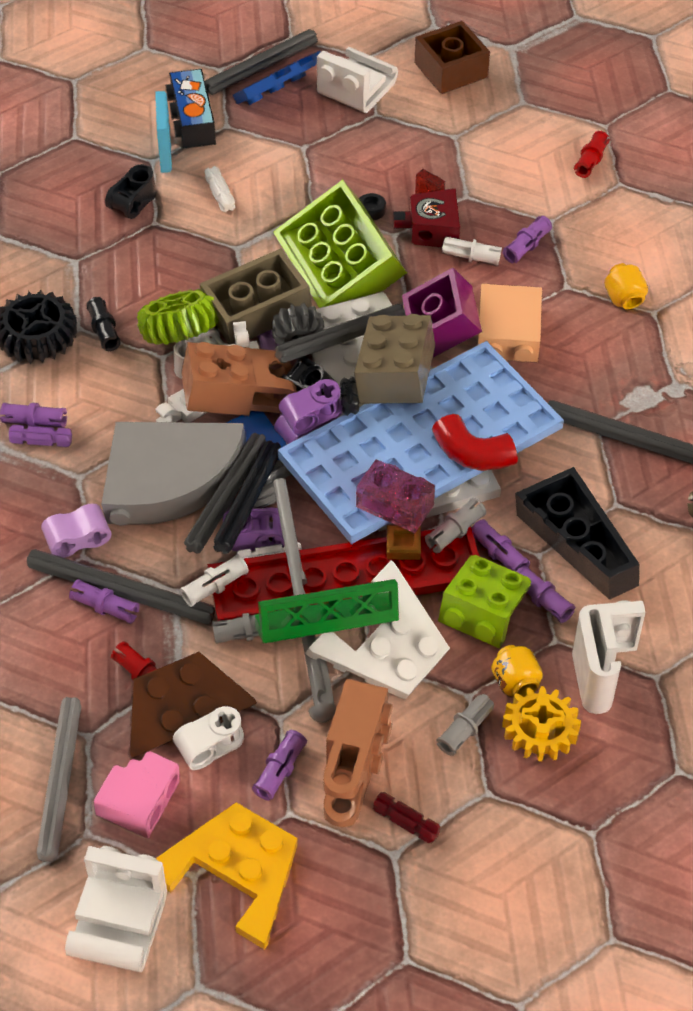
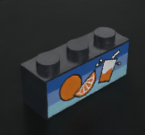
(191, 108)

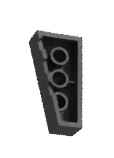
(580, 531)

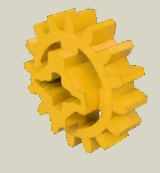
(541, 723)

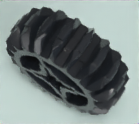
(43, 323)

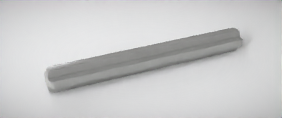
(59, 780)

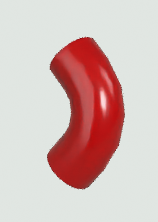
(473, 451)

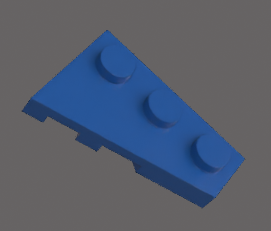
(275, 81)

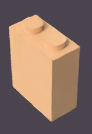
(511, 320)

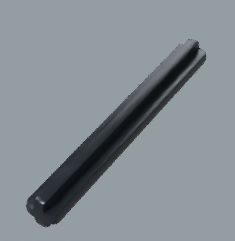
(246, 498)

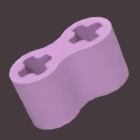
(76, 530)

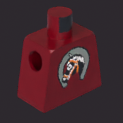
(430, 218)

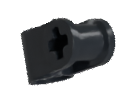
(132, 191)
(306, 373)

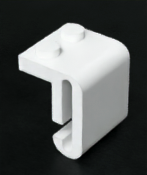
(356, 80)
(598, 637)
(118, 909)

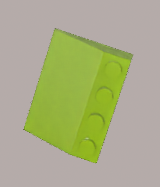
(339, 248)

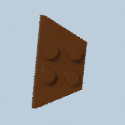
(178, 696)

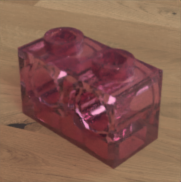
(395, 495)

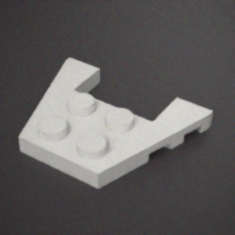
(397, 652)

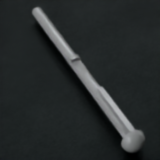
(317, 669)

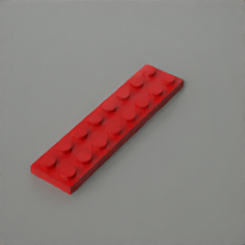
(338, 568)

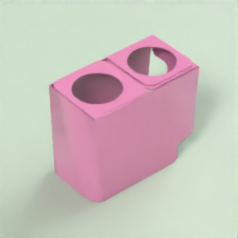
(138, 793)

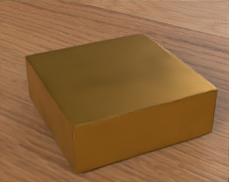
(403, 543)

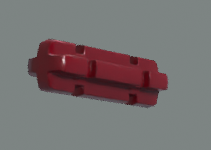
(406, 817)

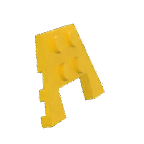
(246, 855)

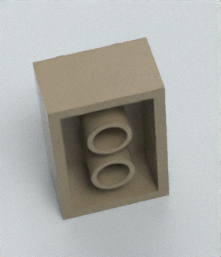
(256, 293)
(395, 359)

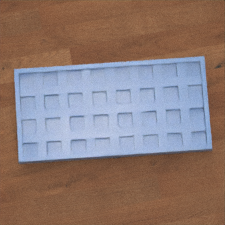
(473, 385)

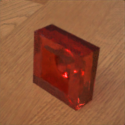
(428, 182)

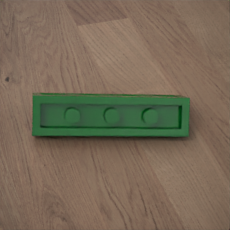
(329, 612)

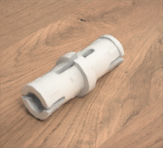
(232, 569)

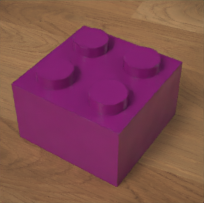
(451, 306)

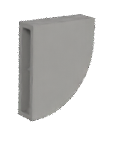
(166, 469)

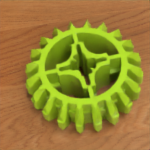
(177, 317)

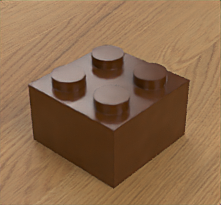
(452, 57)

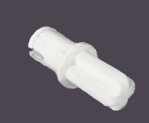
(472, 250)

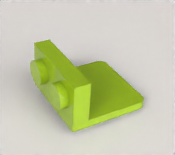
(483, 599)

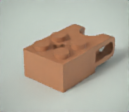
(233, 379)
(355, 747)

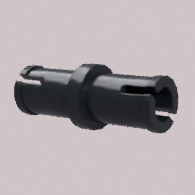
(103, 324)

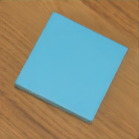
(163, 131)

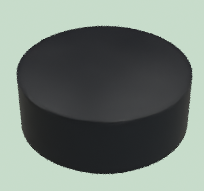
(374, 205)

